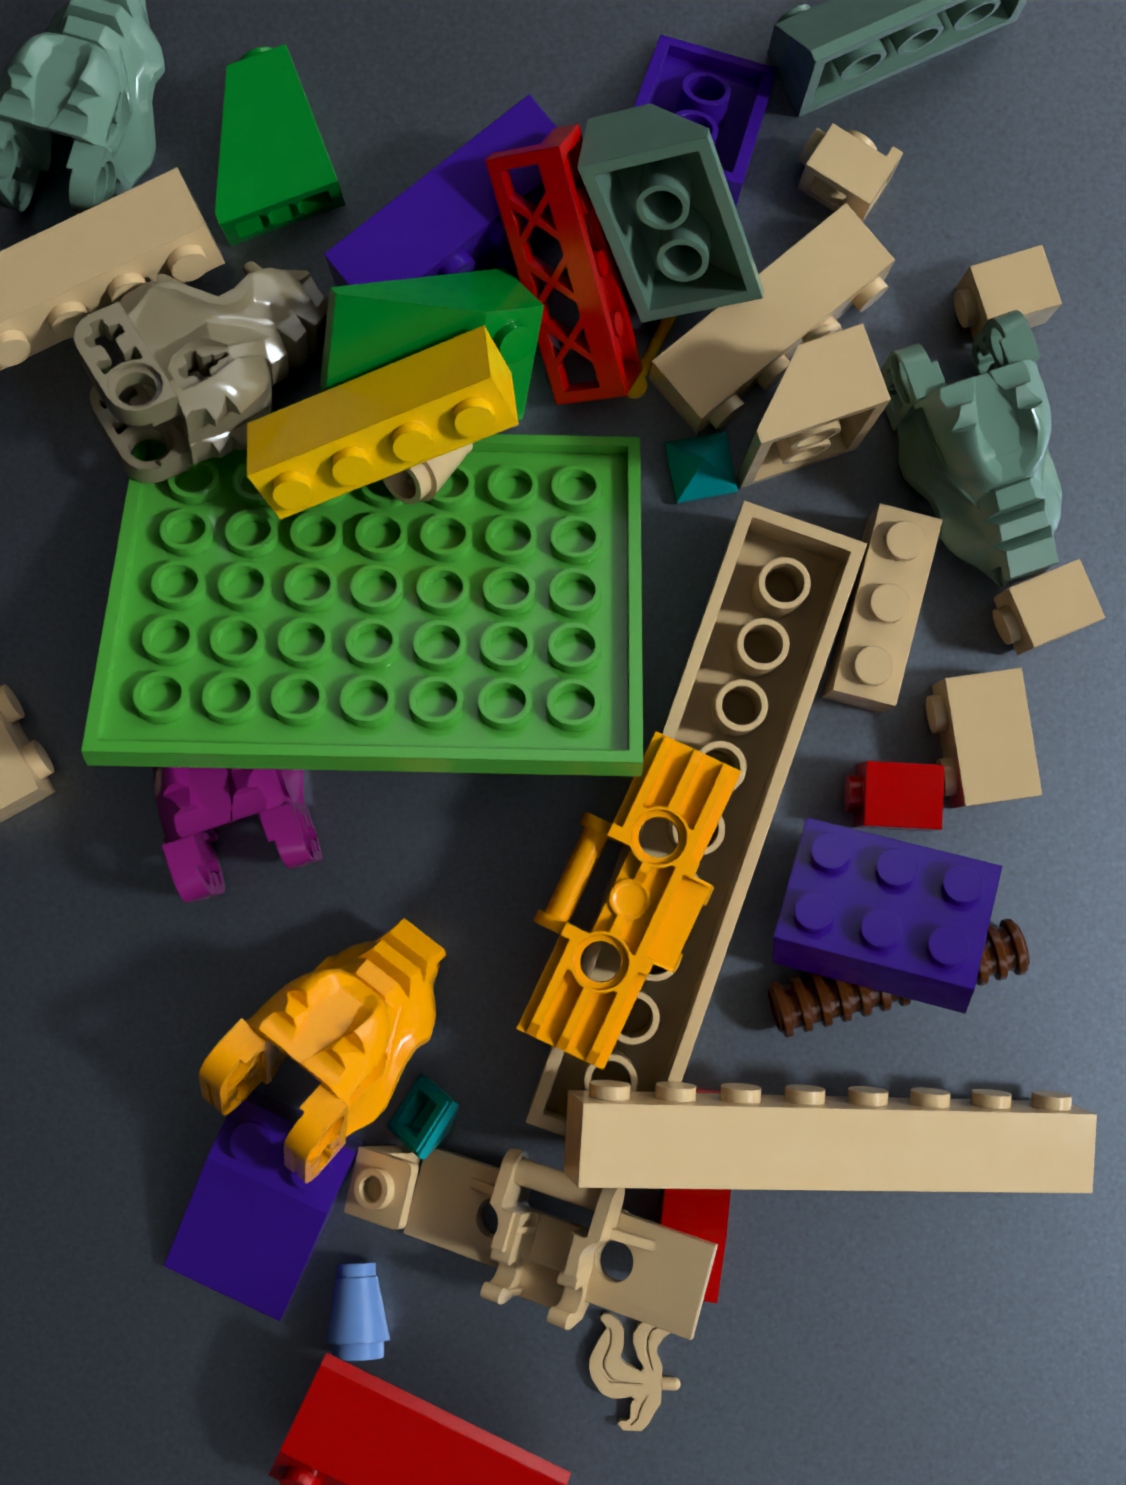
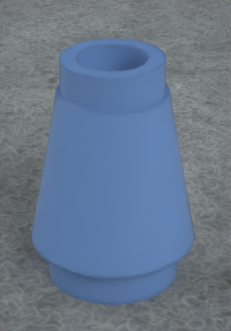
(357, 1314)

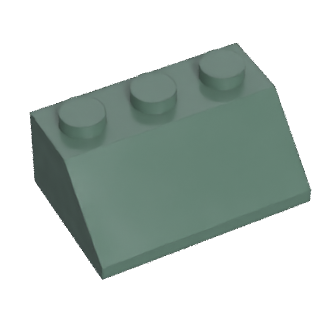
(667, 212)

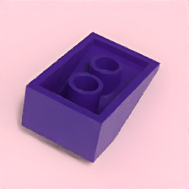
(716, 92)
(251, 1215)

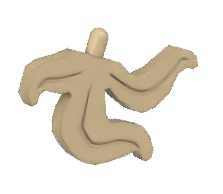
(622, 1379)

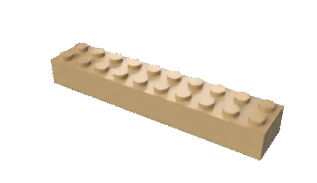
(746, 706)

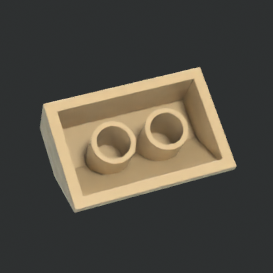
(820, 406)

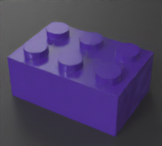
(886, 915)

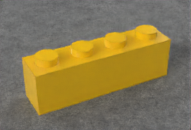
(381, 423)

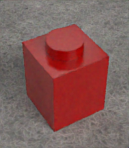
(896, 796)

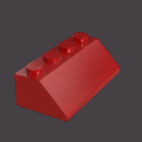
(377, 1434)

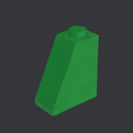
(270, 150)

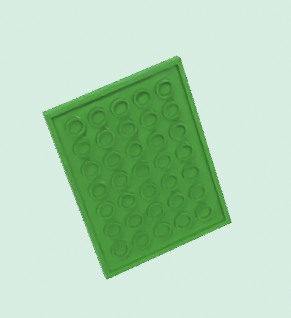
(381, 628)

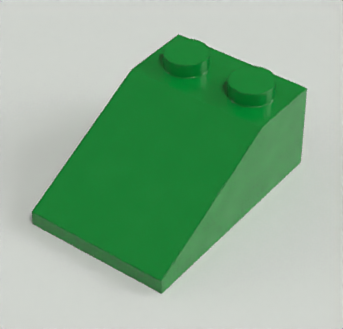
(398, 318)

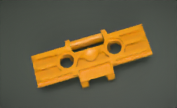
(646, 909)

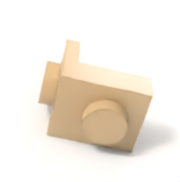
(383, 1185)

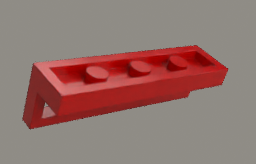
(589, 263)

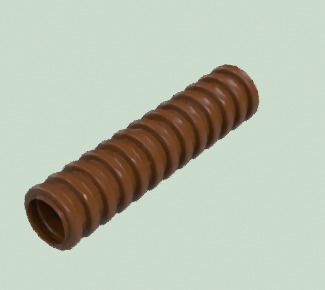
(824, 998)

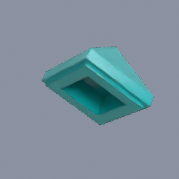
(701, 467)
(424, 1117)

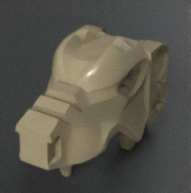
(196, 363)

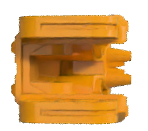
(347, 1027)

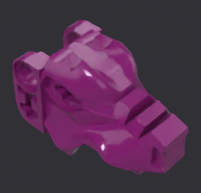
(204, 798)

